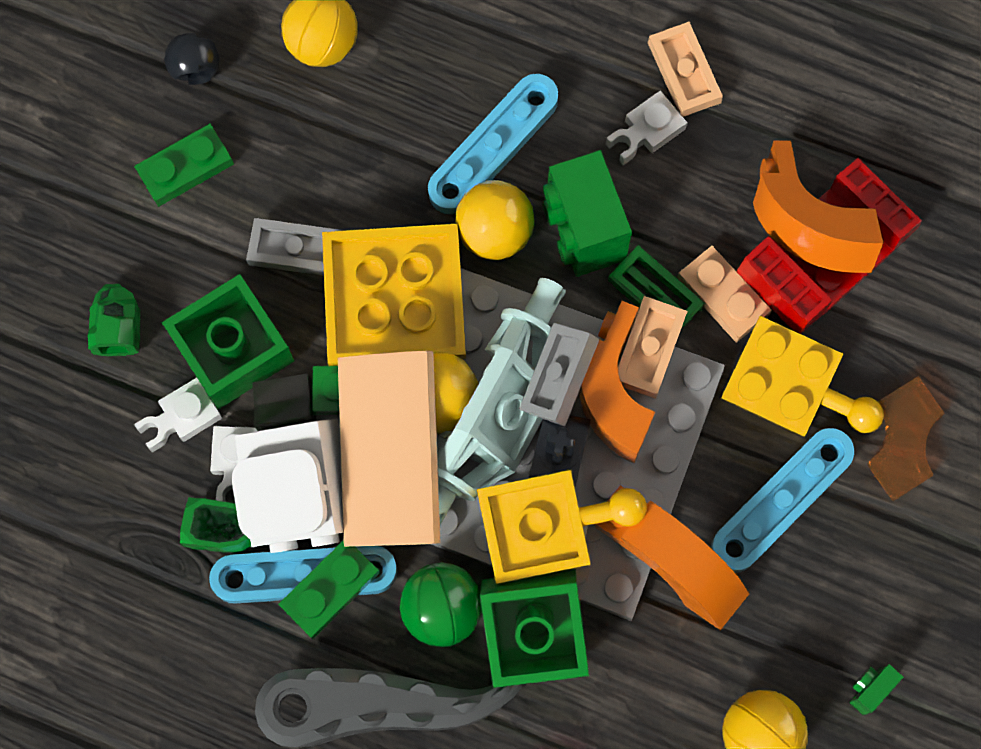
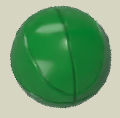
(440, 604)

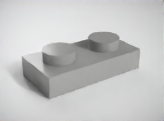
(287, 246)
(559, 374)

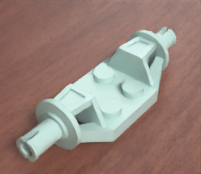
(492, 424)

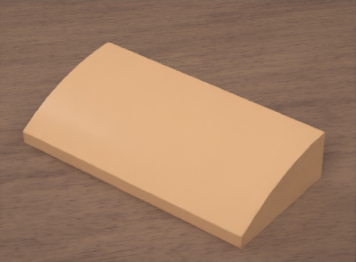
(389, 449)

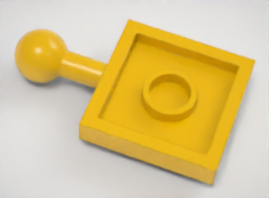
(787, 379)
(539, 527)

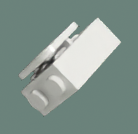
(290, 485)

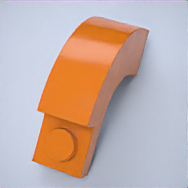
(809, 227)
(683, 561)

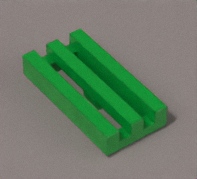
(634, 295)

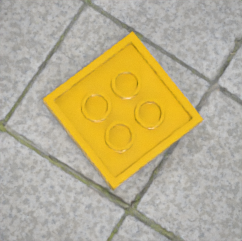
(393, 291)

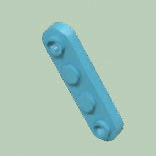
(494, 141)
(784, 498)
(275, 575)

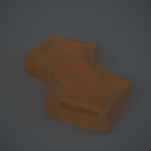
(908, 419)

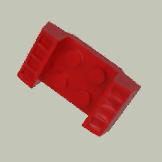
(805, 291)

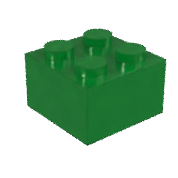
(587, 214)
(228, 341)
(534, 629)

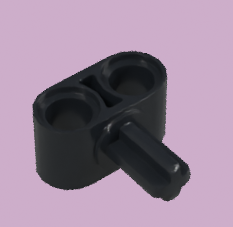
(560, 447)

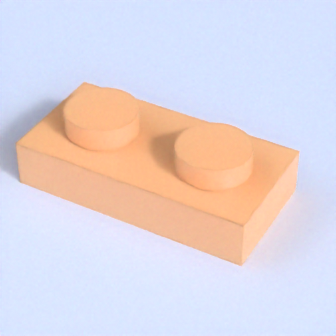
(685, 69)
(724, 293)
(650, 346)

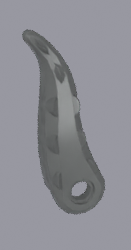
(363, 701)

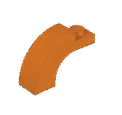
(613, 413)

